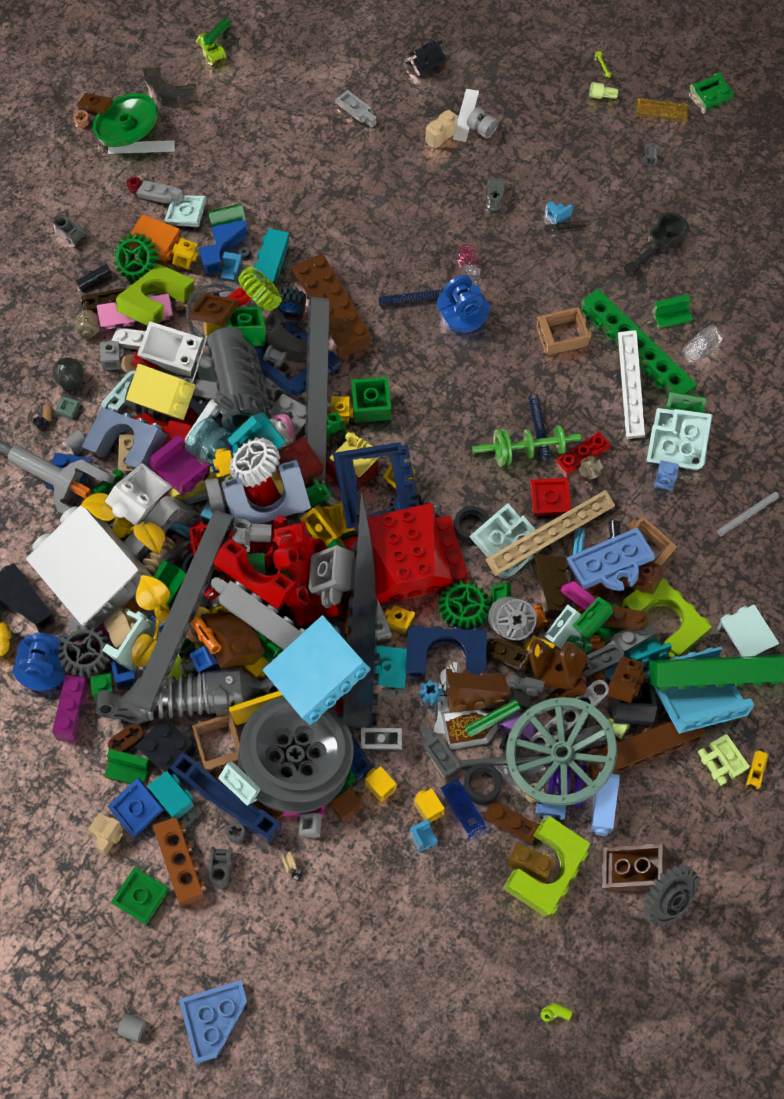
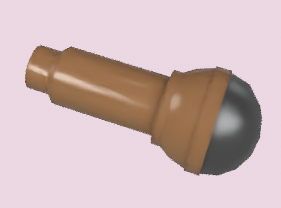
(178, 305)

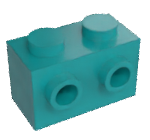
(171, 796)

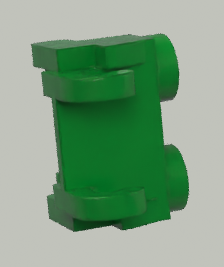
(317, 494)

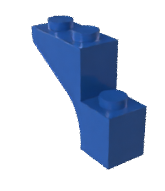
(224, 238)

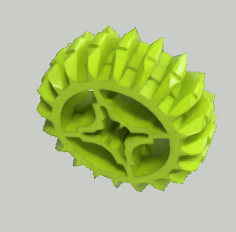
(260, 288)

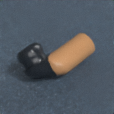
(45, 419)

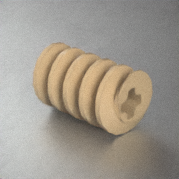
(151, 563)

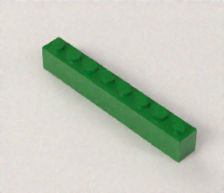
(717, 671)

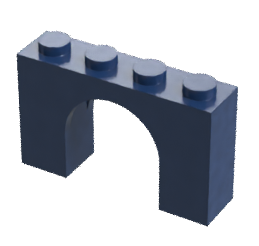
(422, 640)

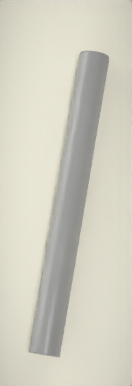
(747, 514)

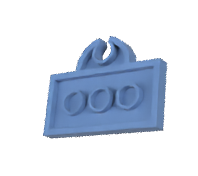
(611, 561)

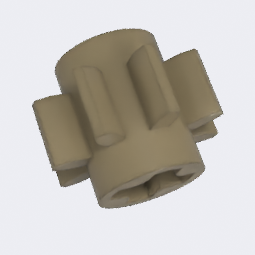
(590, 467)

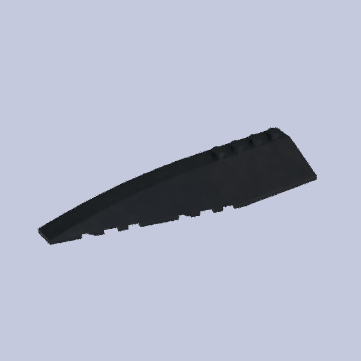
(363, 625)

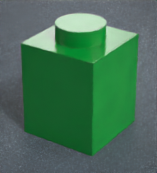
(101, 683)

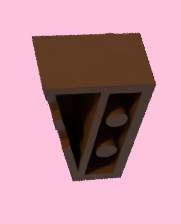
(474, 691)

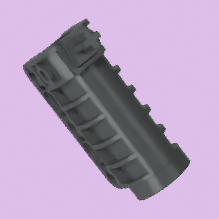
(237, 377)

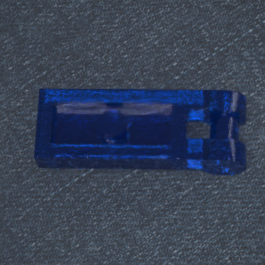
(462, 807)

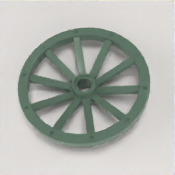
(557, 747)

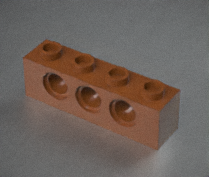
(185, 893)

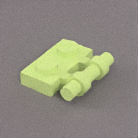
(729, 757)

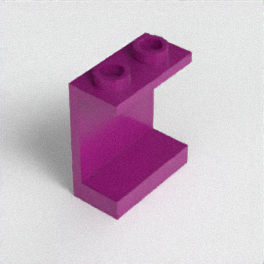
(179, 466)

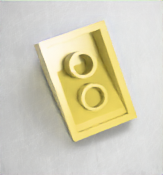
(160, 392)

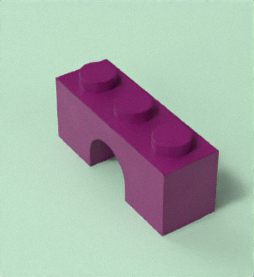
(67, 716)

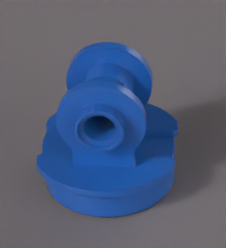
(462, 305)
(38, 664)

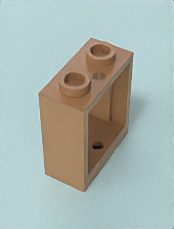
(558, 318)
(657, 537)
(204, 726)

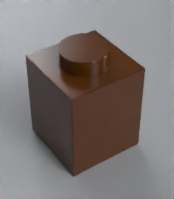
(347, 805)

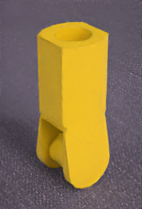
(757, 767)

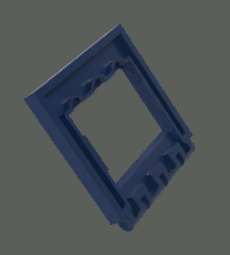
(297, 384)
(348, 482)

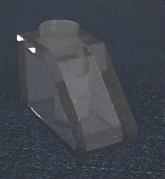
(703, 344)

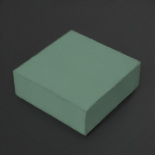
(67, 407)

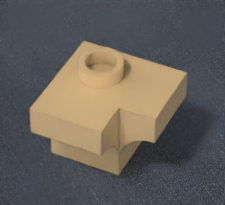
(106, 831)

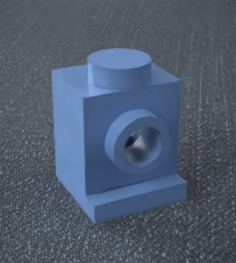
(666, 475)
(555, 812)

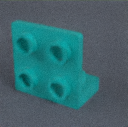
(259, 427)
(649, 651)

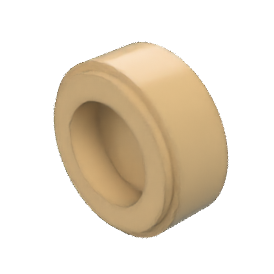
(125, 363)

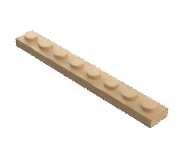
(549, 533)

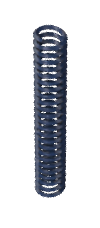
(382, 299)
(536, 425)

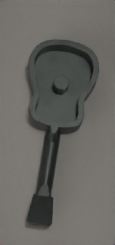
(669, 231)

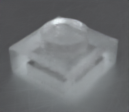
(471, 271)

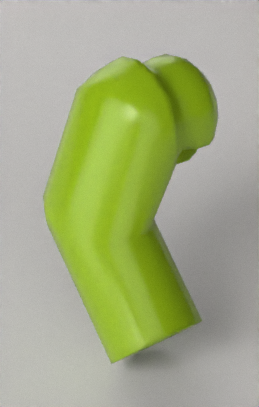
(555, 1010)

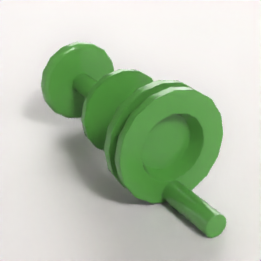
(503, 446)

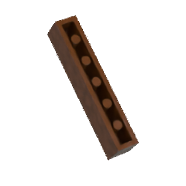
(645, 747)

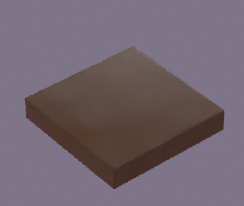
(213, 309)

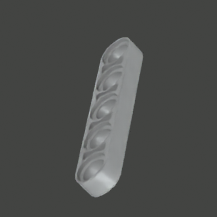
(594, 699)

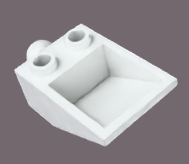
(169, 346)
(137, 494)

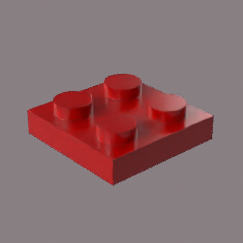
(550, 496)

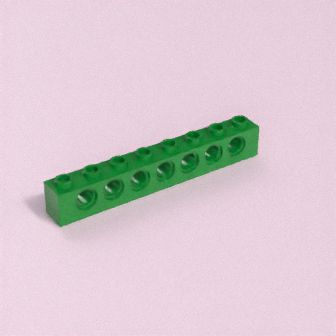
(647, 348)

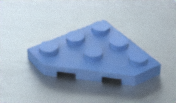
(211, 1018)

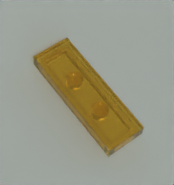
(662, 109)

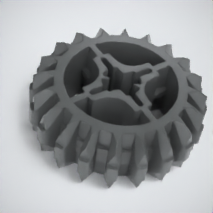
(71, 644)

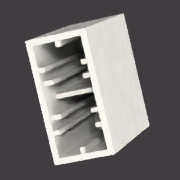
(87, 566)

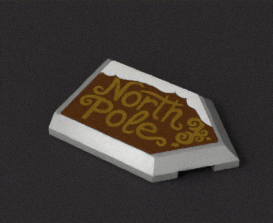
(455, 731)

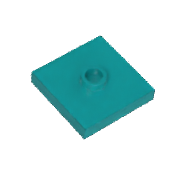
(392, 667)

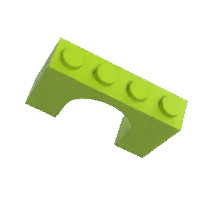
(157, 281)
(693, 626)
(570, 850)

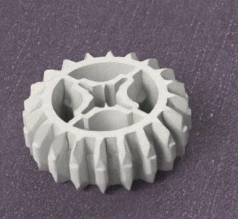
(255, 462)

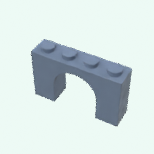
(111, 424)
(292, 500)

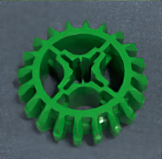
(124, 250)
(472, 607)

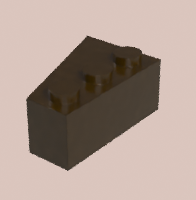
(551, 575)

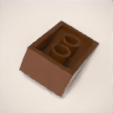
(238, 641)
(634, 867)

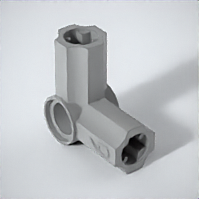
(244, 532)

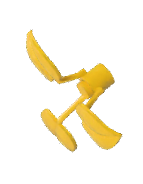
(149, 534)
(152, 595)

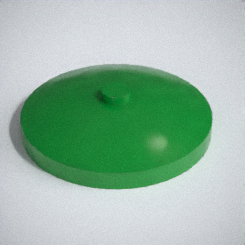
(126, 120)

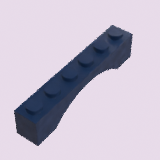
(204, 784)

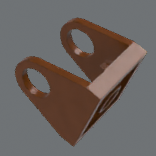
(551, 661)

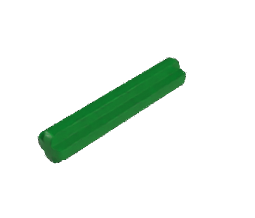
(216, 32)
(492, 718)

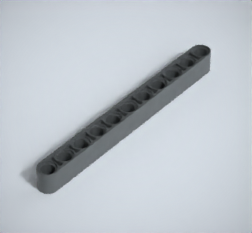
(317, 379)
(182, 612)

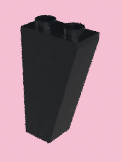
(22, 600)

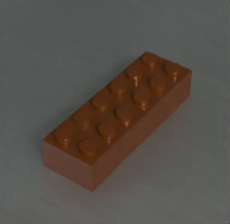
(345, 324)

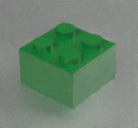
(250, 322)
(371, 399)

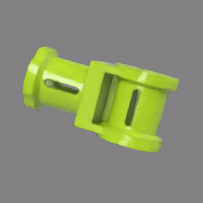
(212, 53)

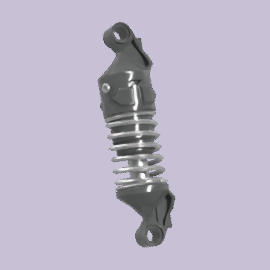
(208, 691)

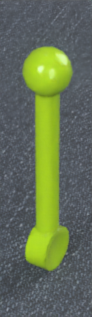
(598, 54)

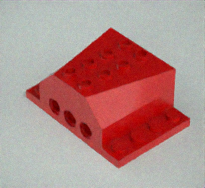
(414, 554)

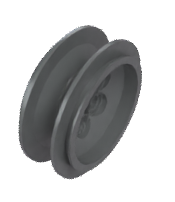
(324, 737)

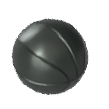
(67, 373)

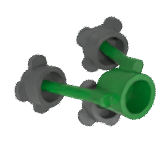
(334, 424)

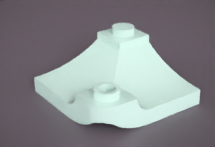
(679, 438)
(501, 531)

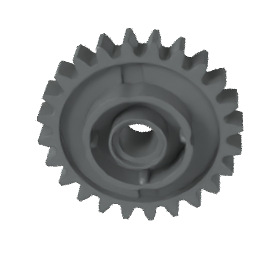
(671, 896)

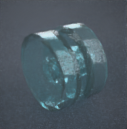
(207, 438)

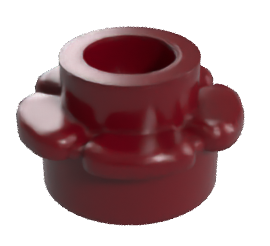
(133, 184)

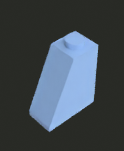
(604, 807)

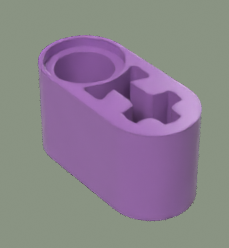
(507, 724)

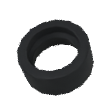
(468, 512)
(482, 768)

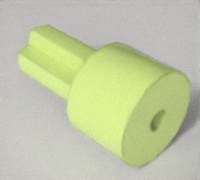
(598, 91)
(619, 730)

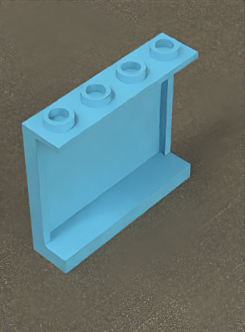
(316, 670)
(703, 706)

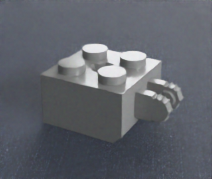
(294, 410)
(331, 574)

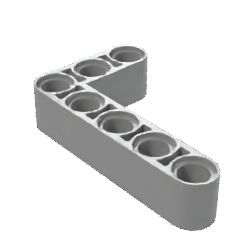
(164, 515)

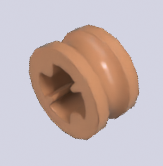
(81, 114)

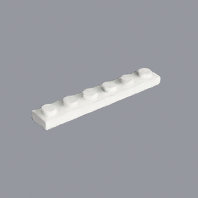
(631, 384)

